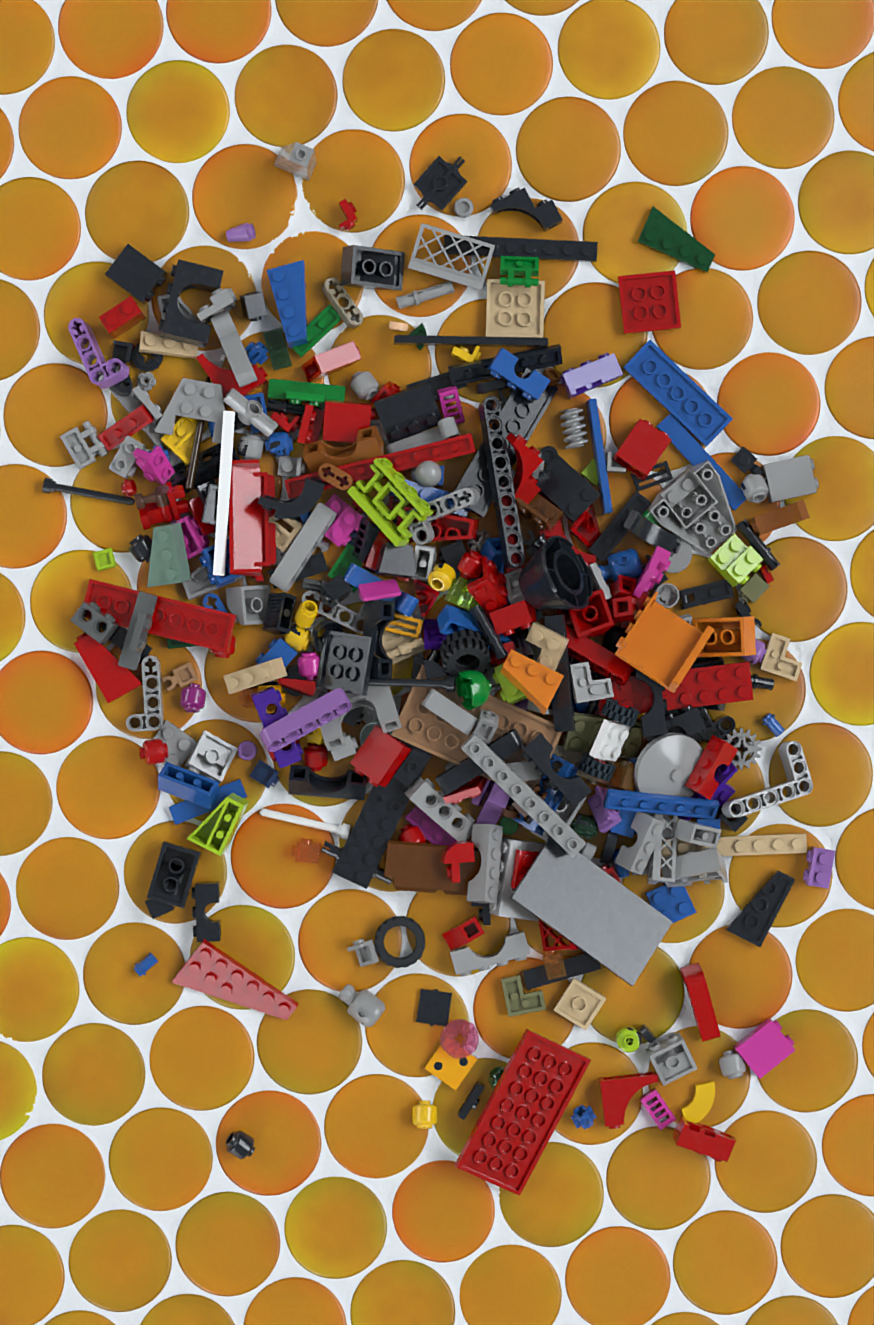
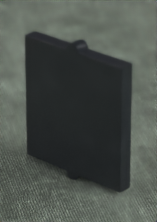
(434, 1007)

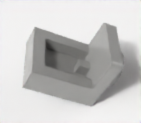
(365, 952)

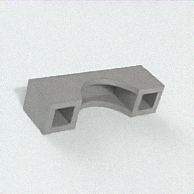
(485, 885)
(466, 960)

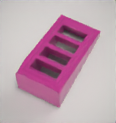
(447, 392)
(650, 1095)

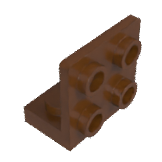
(541, 511)

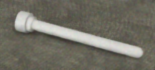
(341, 830)

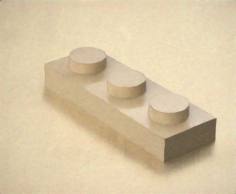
(153, 343)

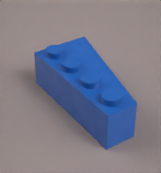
(290, 296)

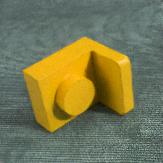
(463, 354)

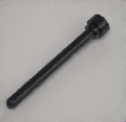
(51, 486)
(447, 684)

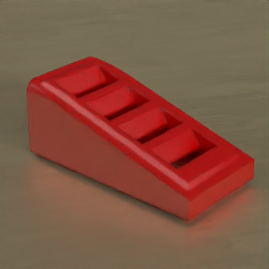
(301, 686)

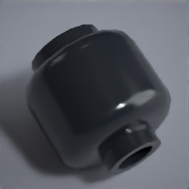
(141, 548)
(240, 1144)

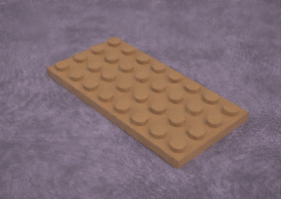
(438, 737)

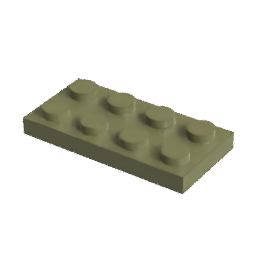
(587, 729)

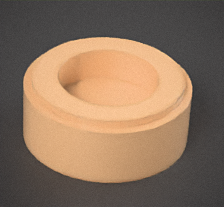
(398, 326)

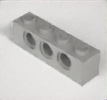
(417, 794)

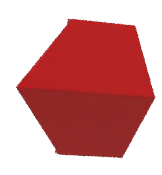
(586, 527)
(426, 596)

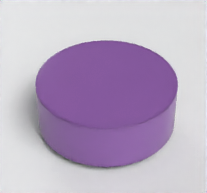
(247, 750)

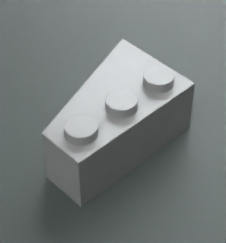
(697, 866)

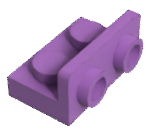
(604, 817)
(819, 867)

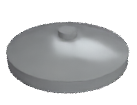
(667, 764)

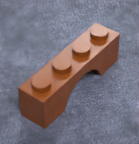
(366, 446)

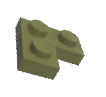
(519, 1002)

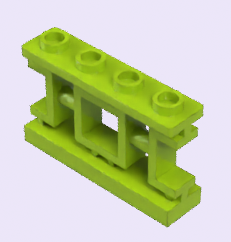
(379, 512)

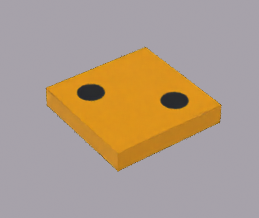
(449, 1069)

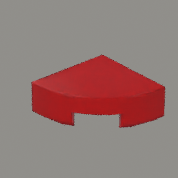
(766, 576)

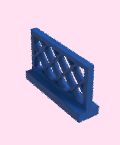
(553, 797)

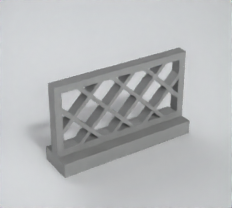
(445, 272)

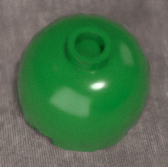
(473, 688)

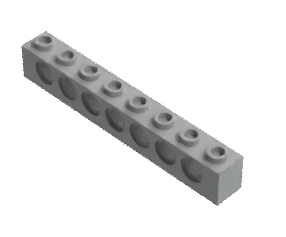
(523, 795)

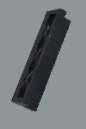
(205, 471)

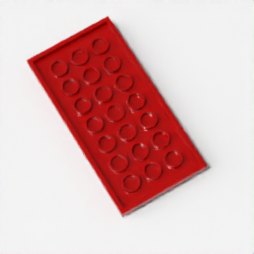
(522, 1112)

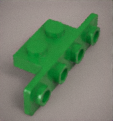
(305, 391)

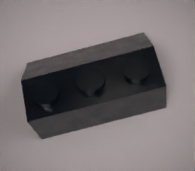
(408, 412)

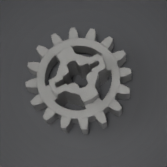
(748, 748)

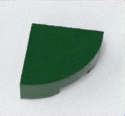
(420, 330)

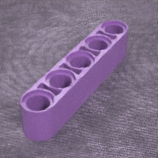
(305, 720)

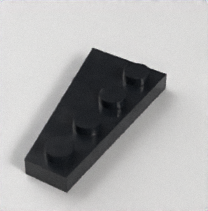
(759, 914)

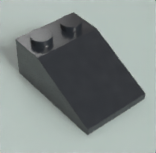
(372, 268)
(566, 488)
(174, 874)

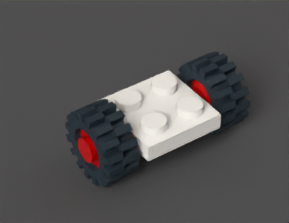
(609, 740)

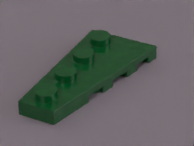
(670, 239)

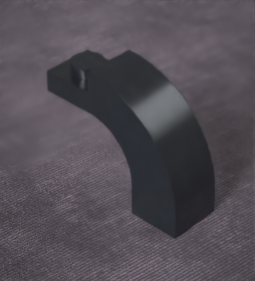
(296, 507)

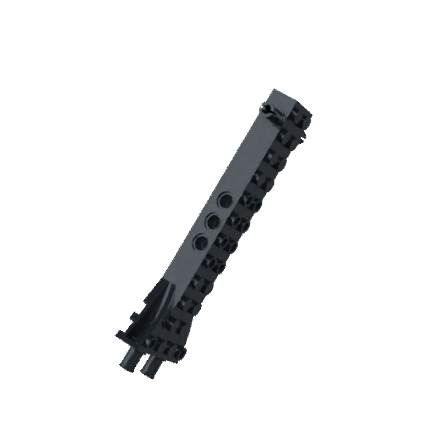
(375, 824)

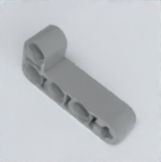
(234, 349)
(446, 429)
(442, 510)
(335, 614)
(147, 694)

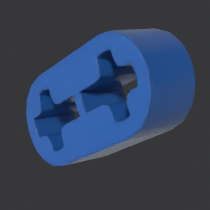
(220, 606)

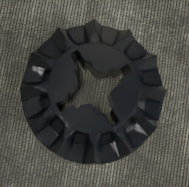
(139, 360)

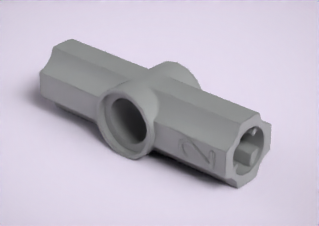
(250, 412)

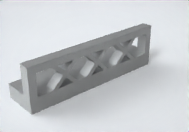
(655, 859)

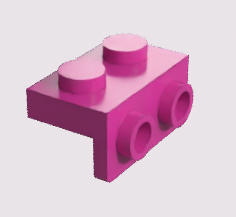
(154, 465)

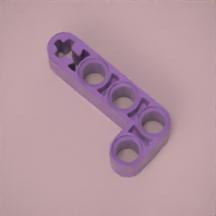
(92, 352)

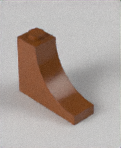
(779, 518)

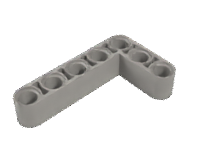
(775, 792)

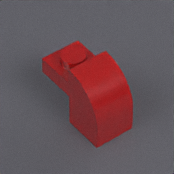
(457, 853)

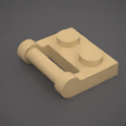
(283, 537)

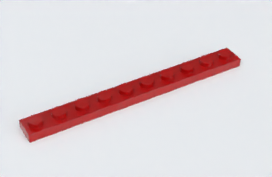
(401, 461)

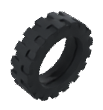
(395, 961)

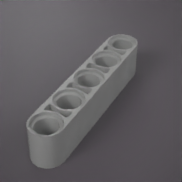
(303, 547)

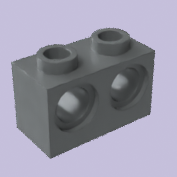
(92, 626)

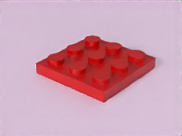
(649, 302)

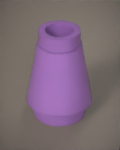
(241, 233)

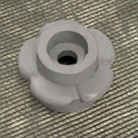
(141, 381)

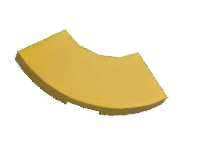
(701, 1102)

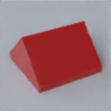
(594, 618)

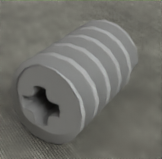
(573, 428)

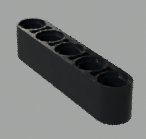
(468, 769)

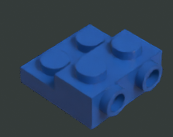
(207, 560)

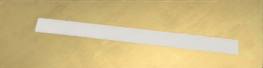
(223, 493)

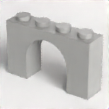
(378, 699)
(505, 905)

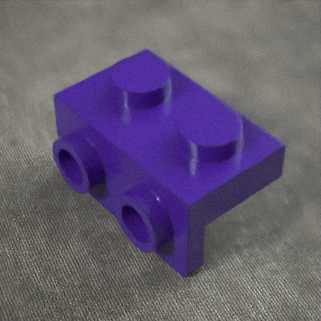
(432, 634)

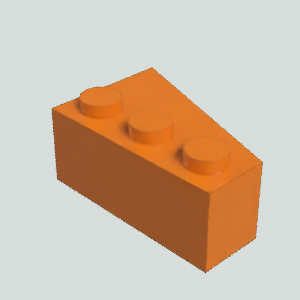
(532, 679)

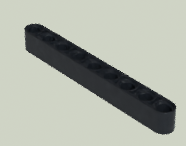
(505, 474)

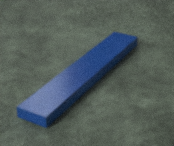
(695, 454)
(599, 456)
(661, 804)

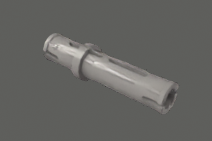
(417, 297)

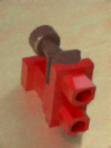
(161, 505)

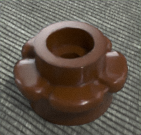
(510, 811)

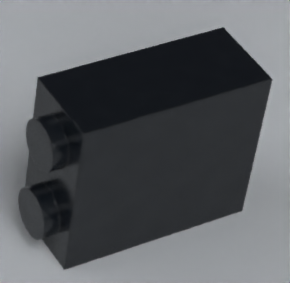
(136, 274)

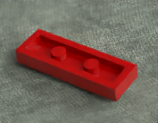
(125, 427)

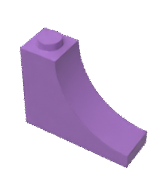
(492, 806)

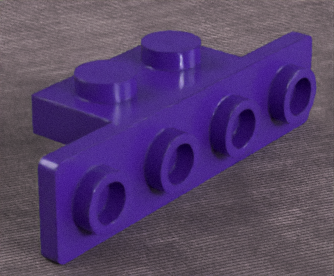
(724, 790)

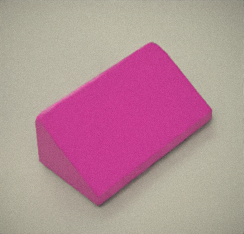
(379, 590)

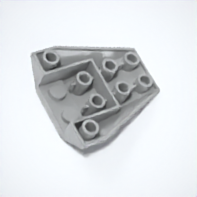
(696, 508)

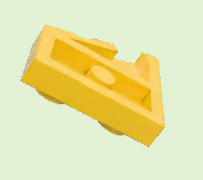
(182, 439)

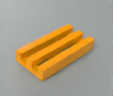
(406, 626)

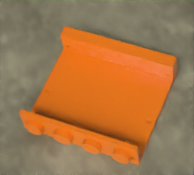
(661, 644)

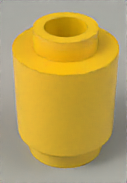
(306, 614)

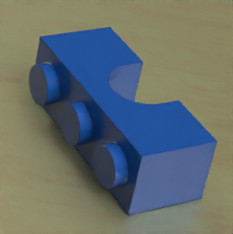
(503, 367)

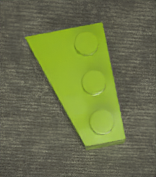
(220, 826)

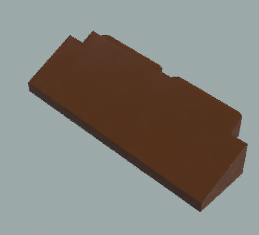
(420, 869)

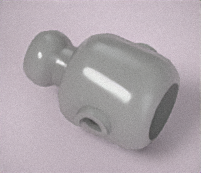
(363, 1005)

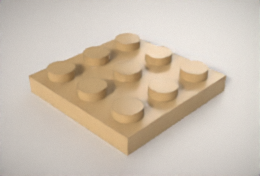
(514, 310)

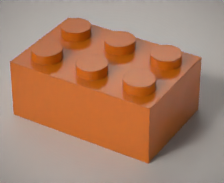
(730, 638)

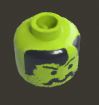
(628, 1032)

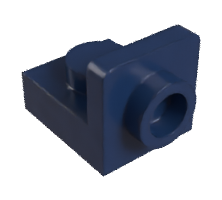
(265, 774)

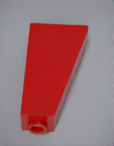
(103, 665)

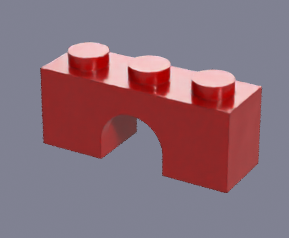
(702, 777)

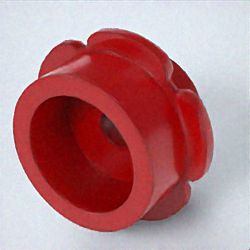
(129, 487)

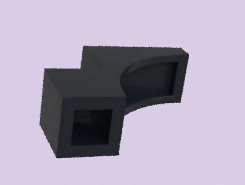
(519, 201)

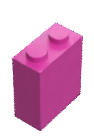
(765, 1047)

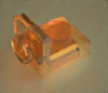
(554, 965)

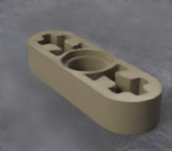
(355, 312)

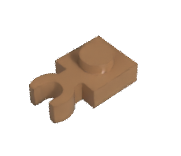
(183, 675)

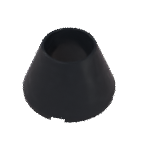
(556, 577)

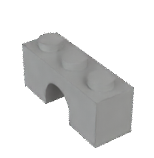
(648, 831)

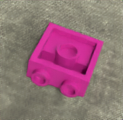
(344, 523)
(193, 538)
(653, 570)

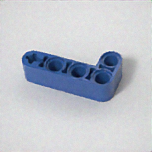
(404, 603)

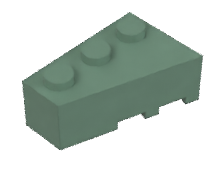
(168, 556)

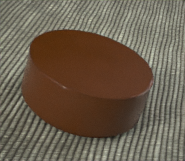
(552, 375)

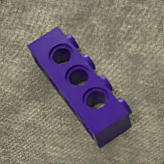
(261, 700)

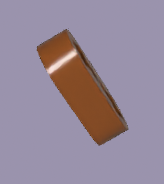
(333, 480)

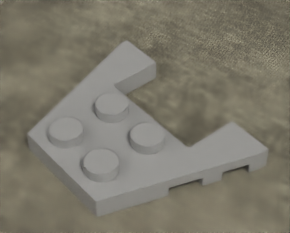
(195, 401)

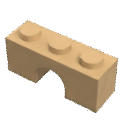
(255, 675)

